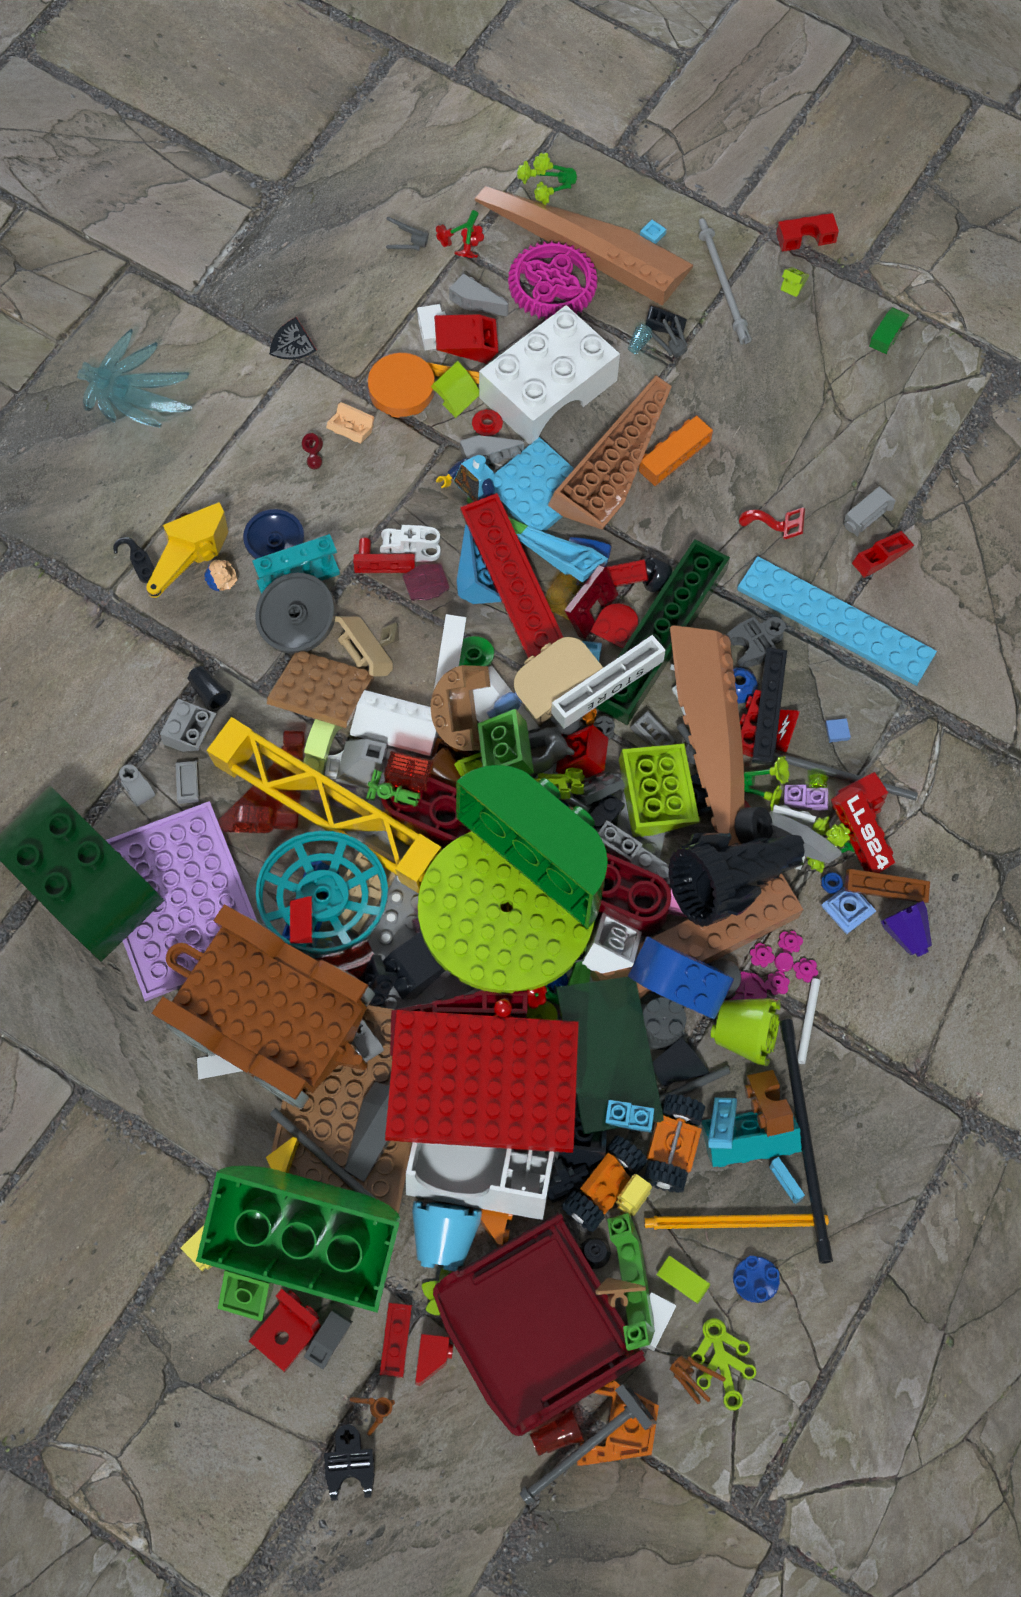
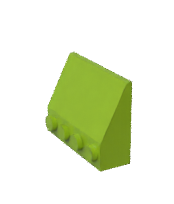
(658, 789)

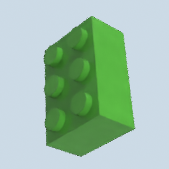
(506, 741)

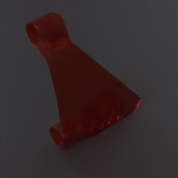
(261, 812)

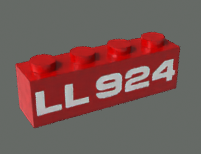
(864, 833)

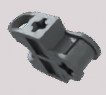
(756, 639)

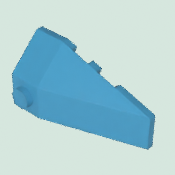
(473, 578)

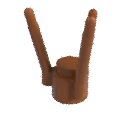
(683, 1371)
(379, 1409)

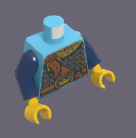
(471, 477)

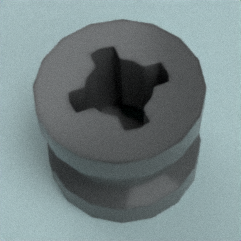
(605, 723)

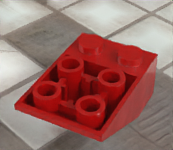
(467, 336)

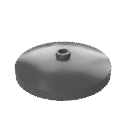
(292, 597)

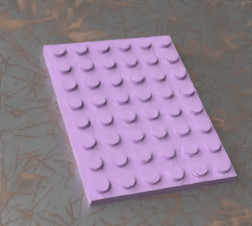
(195, 875)

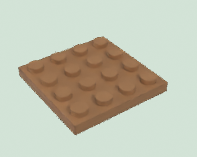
(320, 688)

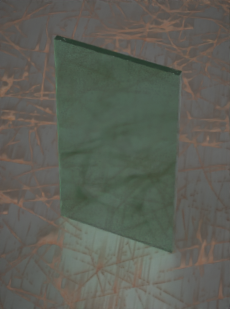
(611, 1049)

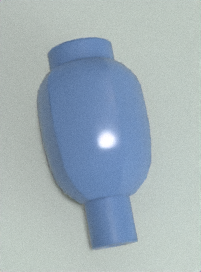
(504, 704)

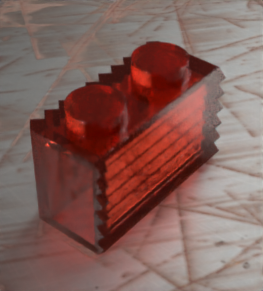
(408, 771)

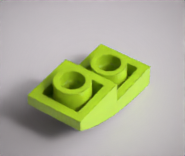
(683, 1279)

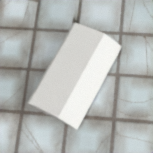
(486, 697)

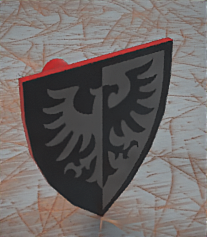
(291, 341)

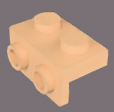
(351, 423)

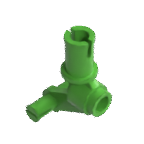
(387, 790)

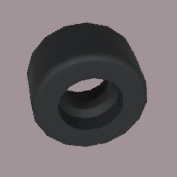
(753, 824)

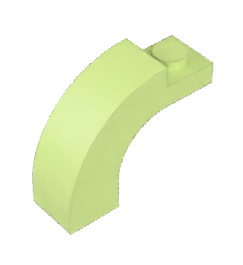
(319, 744)

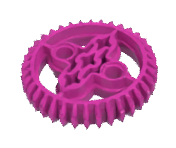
(552, 279)

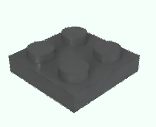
(600, 787)

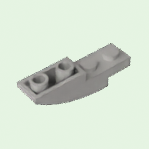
(629, 849)

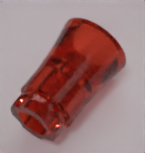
(557, 1434)

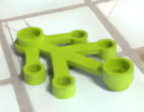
(572, 776)
(723, 1359)

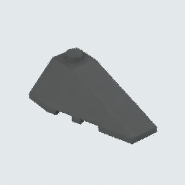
(369, 1134)

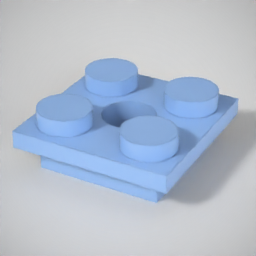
(845, 919)

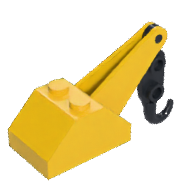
(189, 539)

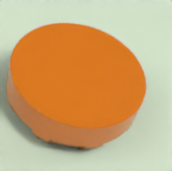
(401, 384)

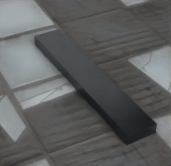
(769, 706)

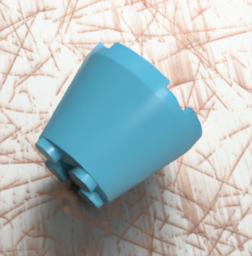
(444, 1233)

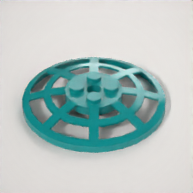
(324, 881)

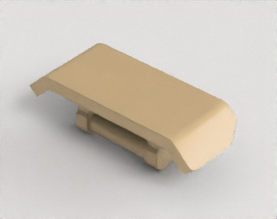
(372, 652)

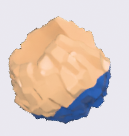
(220, 575)

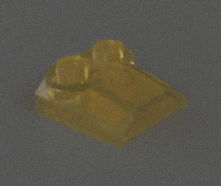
(562, 593)

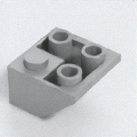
(359, 761)

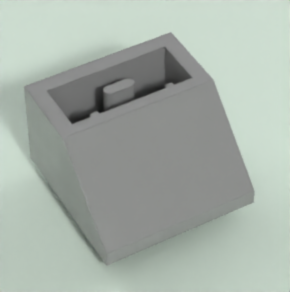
(187, 726)

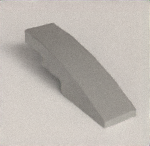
(814, 844)

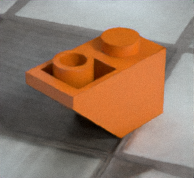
(495, 1226)

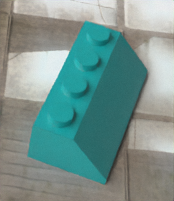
(751, 1142)

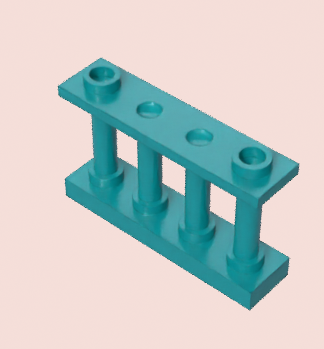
(298, 560)

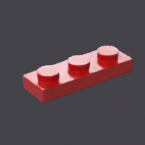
(395, 1340)

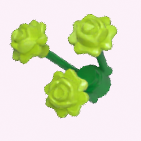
(566, 176)

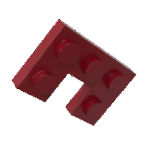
(597, 587)

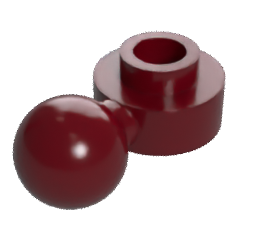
(314, 461)

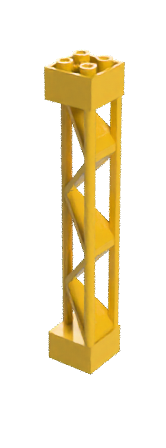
(237, 744)

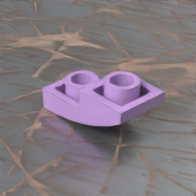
(806, 798)

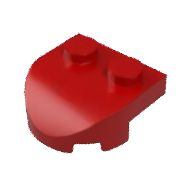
(616, 624)

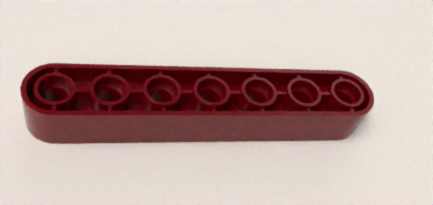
(626, 879)

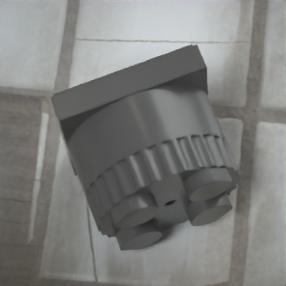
(663, 1022)

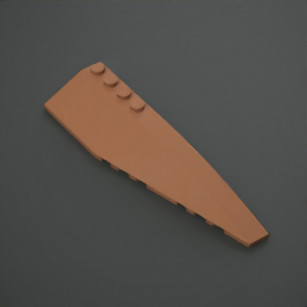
(610, 247)
(711, 708)

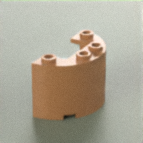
(454, 706)

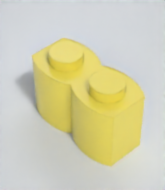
(633, 1195)

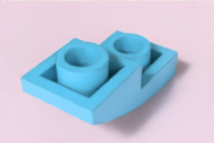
(629, 1116)

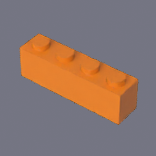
(675, 450)

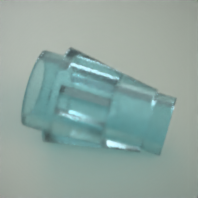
(640, 338)

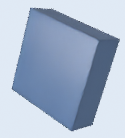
(837, 730)

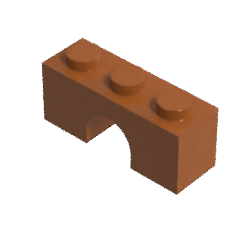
(773, 1113)

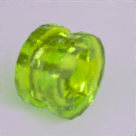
(818, 781)

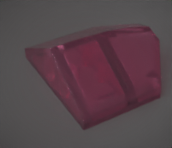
(426, 582)

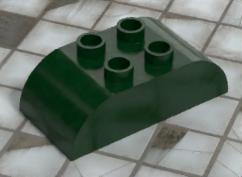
(76, 874)

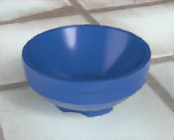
(747, 689)

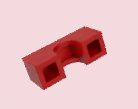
(821, 227)

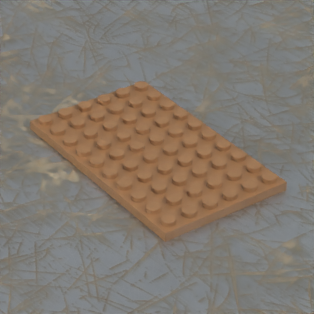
(332, 1116)

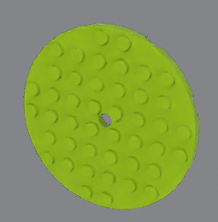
(480, 941)

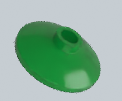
(476, 647)

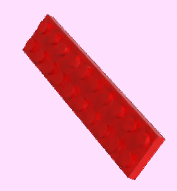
(511, 574)

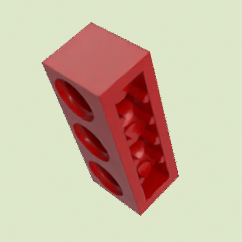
(748, 730)

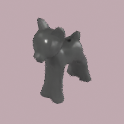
(555, 743)

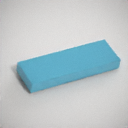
(722, 1123)

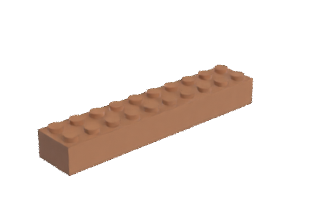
(769, 911)

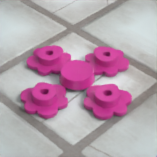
(783, 962)

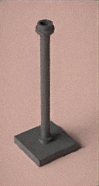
(633, 1409)

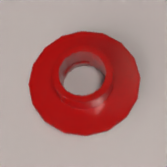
(487, 430)

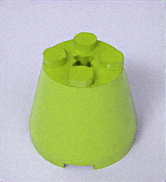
(748, 1028)

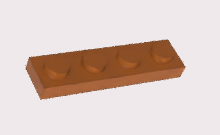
(887, 886)

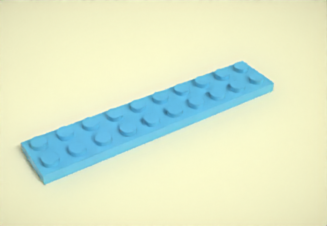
(837, 620)

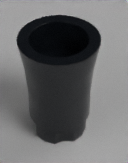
(209, 689)

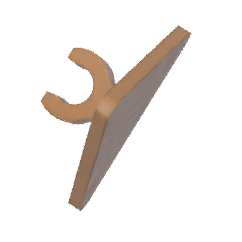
(616, 1289)

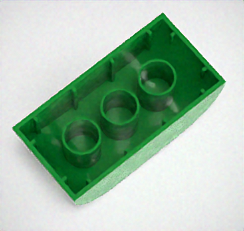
(537, 835)
(299, 1234)

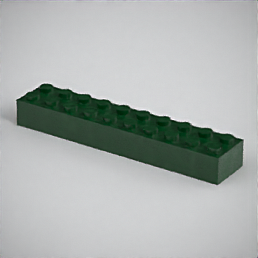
(675, 605)

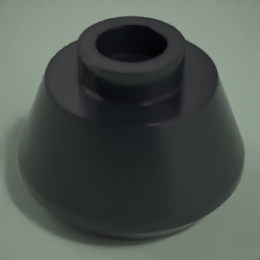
(596, 1260)

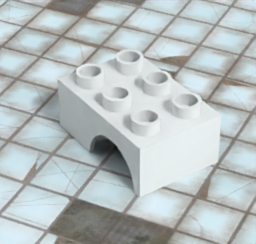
(546, 371)
(481, 1177)

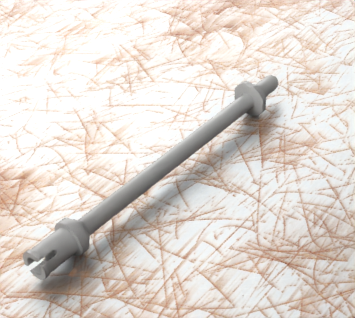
(739, 325)

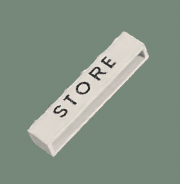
(608, 681)

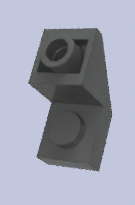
(328, 1339)

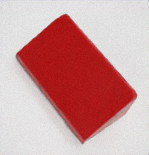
(301, 920)

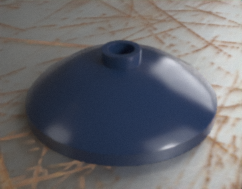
(272, 527)

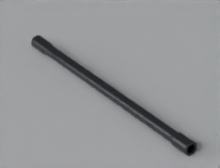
(822, 1243)

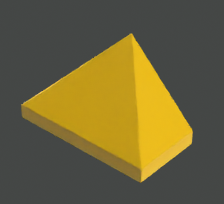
(282, 1157)

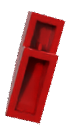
(882, 553)

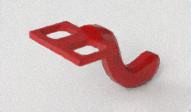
(784, 526)

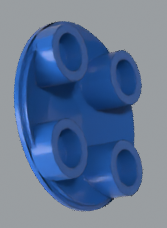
(756, 1279)

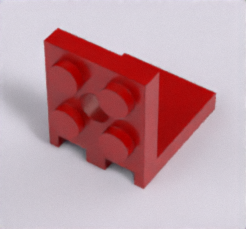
(288, 1317)

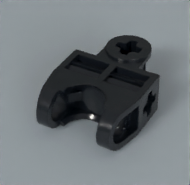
(347, 1454)

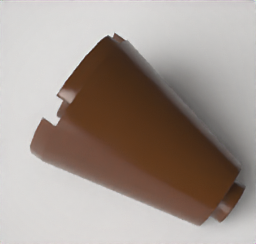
(444, 768)

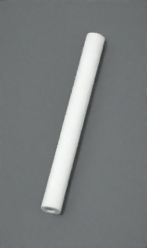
(808, 1021)

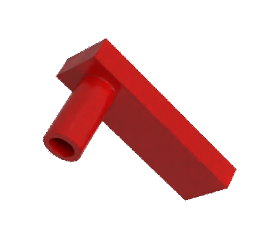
(381, 563)

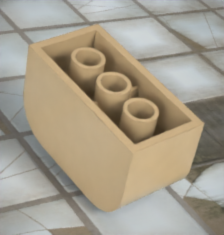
(553, 674)

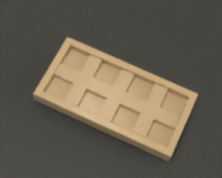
(373, 885)

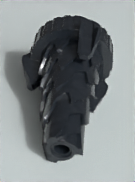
(724, 880)

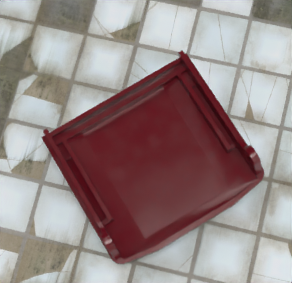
(534, 1326)

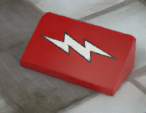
(786, 726)

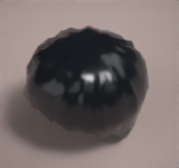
(658, 573)

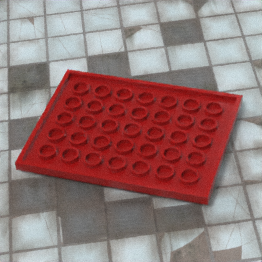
(483, 1081)

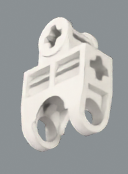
(416, 543)

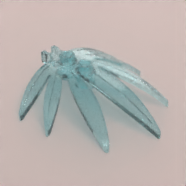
(109, 384)

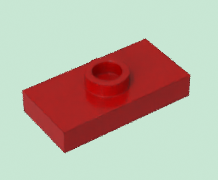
(628, 573)

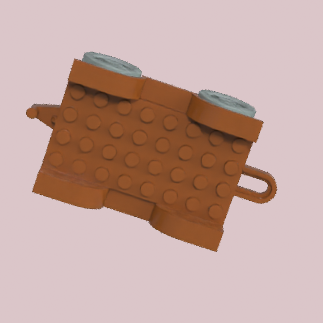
(266, 1008)

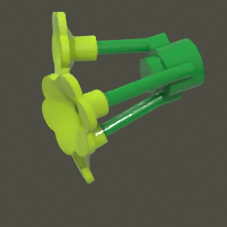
(782, 774)

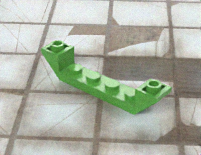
(632, 1269)

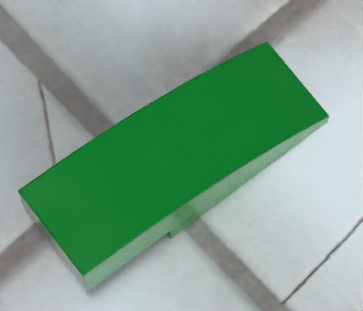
(888, 330)

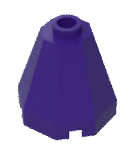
(910, 929)

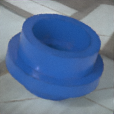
(831, 877)

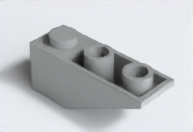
(475, 297)
(492, 448)

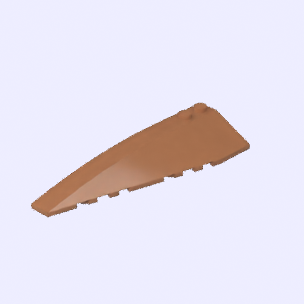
(606, 473)

